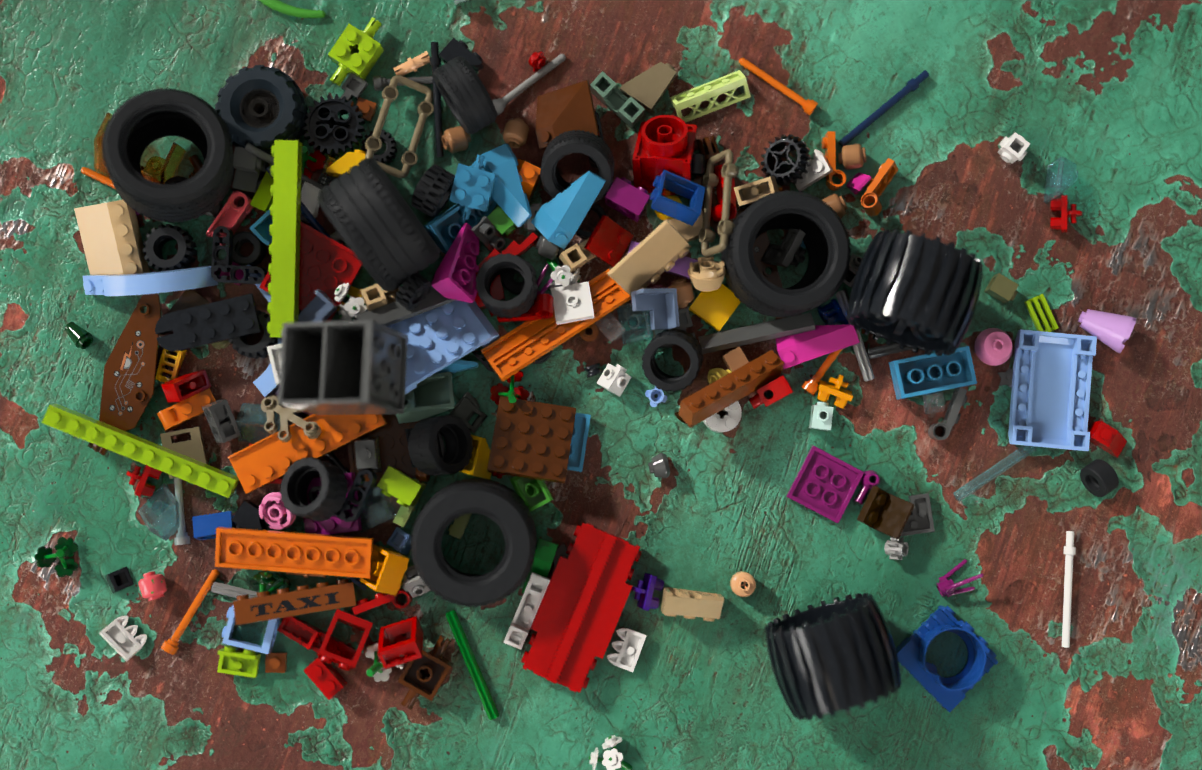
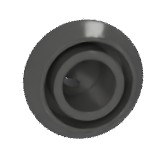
(659, 466)

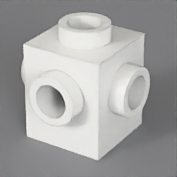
(1013, 148)
(614, 379)

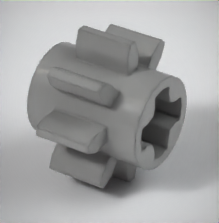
(896, 548)

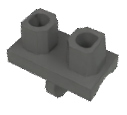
(488, 235)

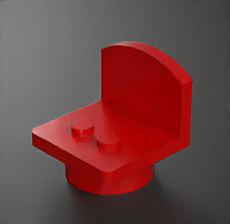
(663, 145)

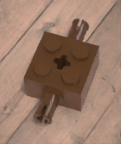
(426, 685)

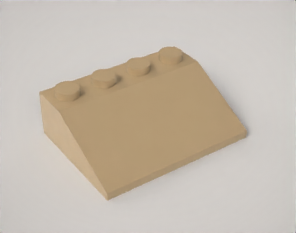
(111, 239)
(650, 258)

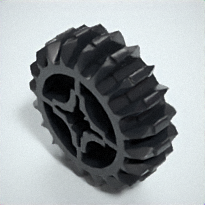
(790, 145)

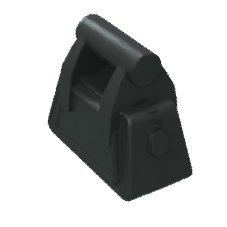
(466, 409)

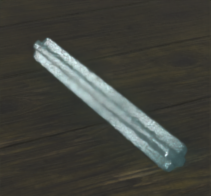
(993, 472)

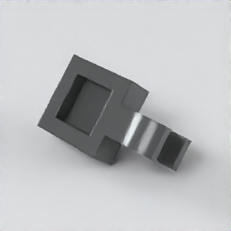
(353, 87)

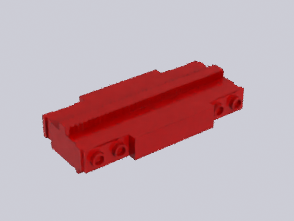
(581, 607)

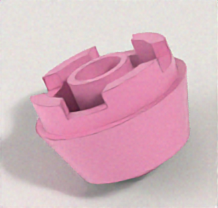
(993, 346)
(274, 512)

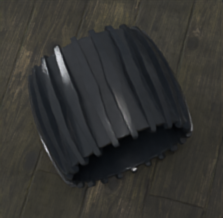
(915, 292)
(833, 656)

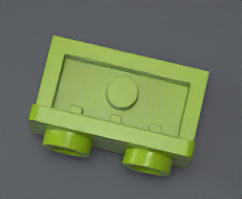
(238, 662)

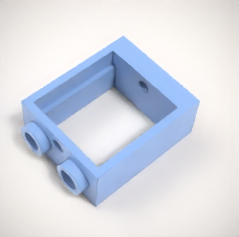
(269, 638)

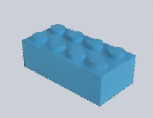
(932, 373)

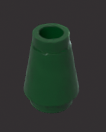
(79, 336)

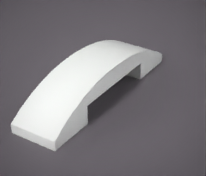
(526, 610)

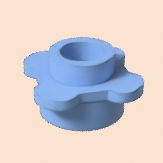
(654, 401)

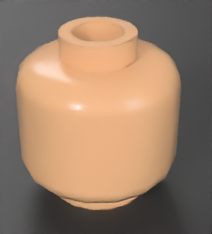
(737, 579)

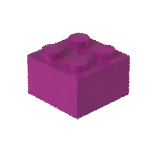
(627, 198)

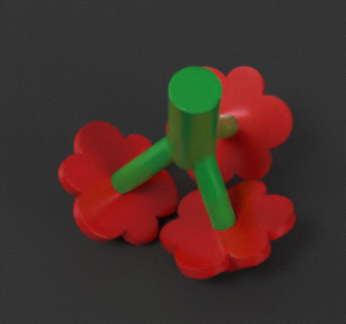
(314, 161)
(512, 394)

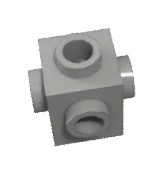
(413, 583)

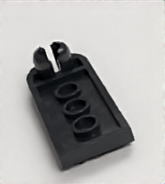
(208, 323)

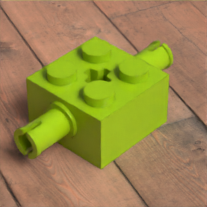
(351, 41)

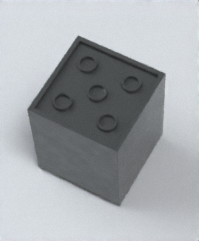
(342, 368)

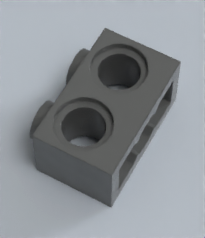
(221, 421)

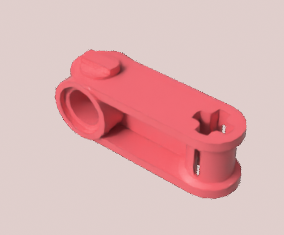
(231, 215)

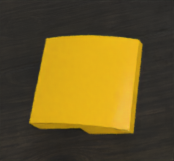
(715, 306)

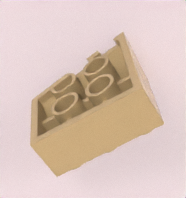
(691, 604)

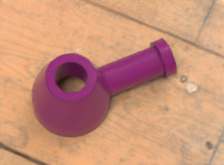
(867, 485)

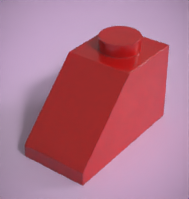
(186, 386)
(1107, 438)

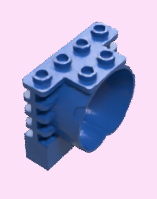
(945, 690)

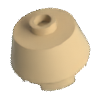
(707, 274)

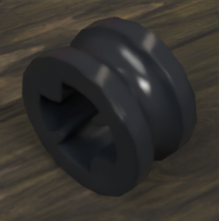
(593, 370)

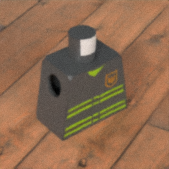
(368, 453)

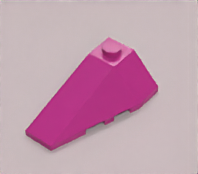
(458, 269)
(815, 343)

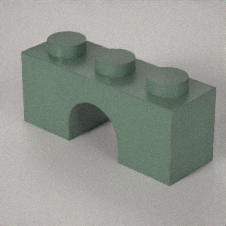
(625, 108)

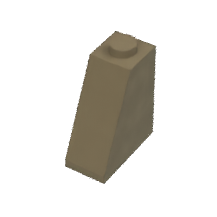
(650, 85)

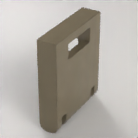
(192, 448)

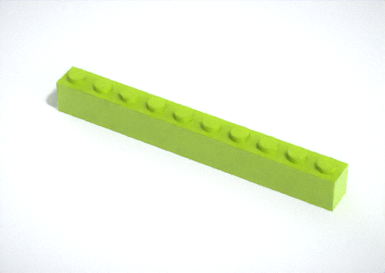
(285, 235)
(140, 450)

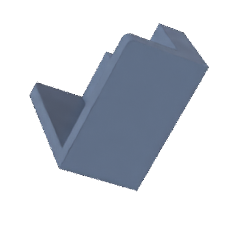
(661, 305)
(318, 309)

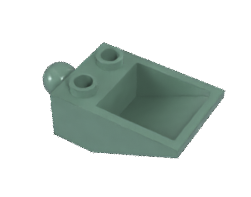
(429, 398)

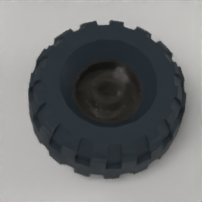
(262, 107)

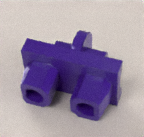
(645, 590)

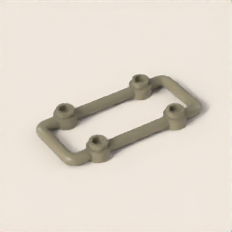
(424, 109)
(709, 181)

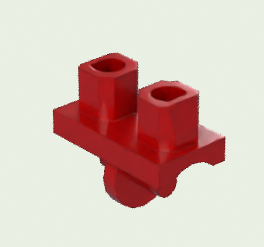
(1061, 223)
(142, 487)

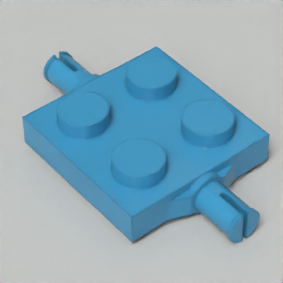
(472, 187)

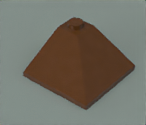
(565, 111)

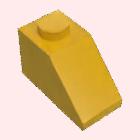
(345, 163)

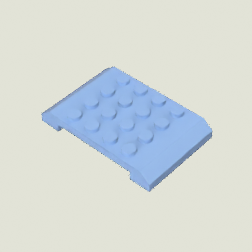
(442, 338)
(1051, 390)

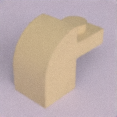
(576, 256)
(376, 297)

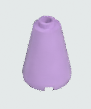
(1108, 327)

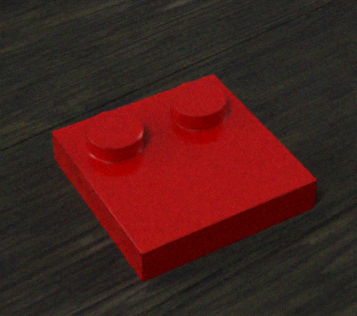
(608, 241)

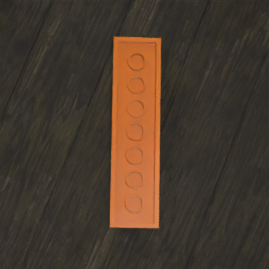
(293, 552)

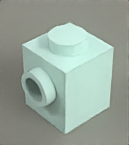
(821, 416)

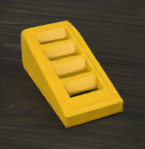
(163, 362)

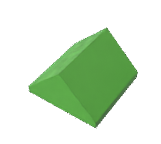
(532, 491)

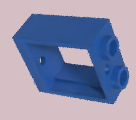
(683, 188)

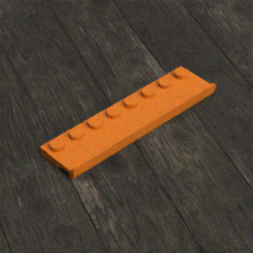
(541, 336)
(272, 457)

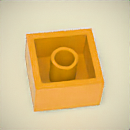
(387, 570)

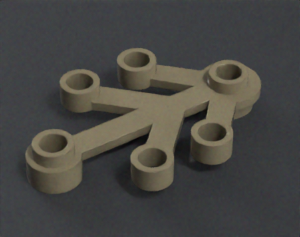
(286, 415)

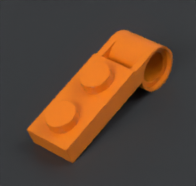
(829, 145)
(877, 186)
(185, 410)

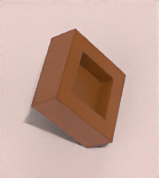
(367, 108)
(276, 662)

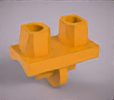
(842, 395)

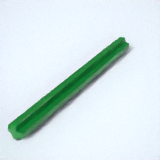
(472, 665)

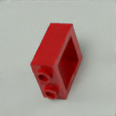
(354, 622)
(410, 648)

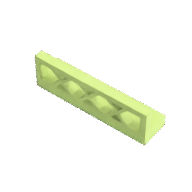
(711, 90)

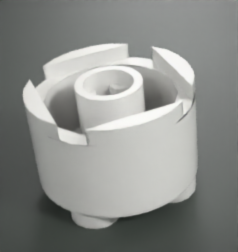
(727, 422)

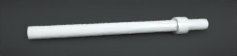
(1069, 551)

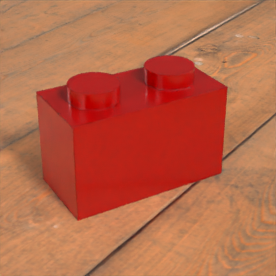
(325, 677)

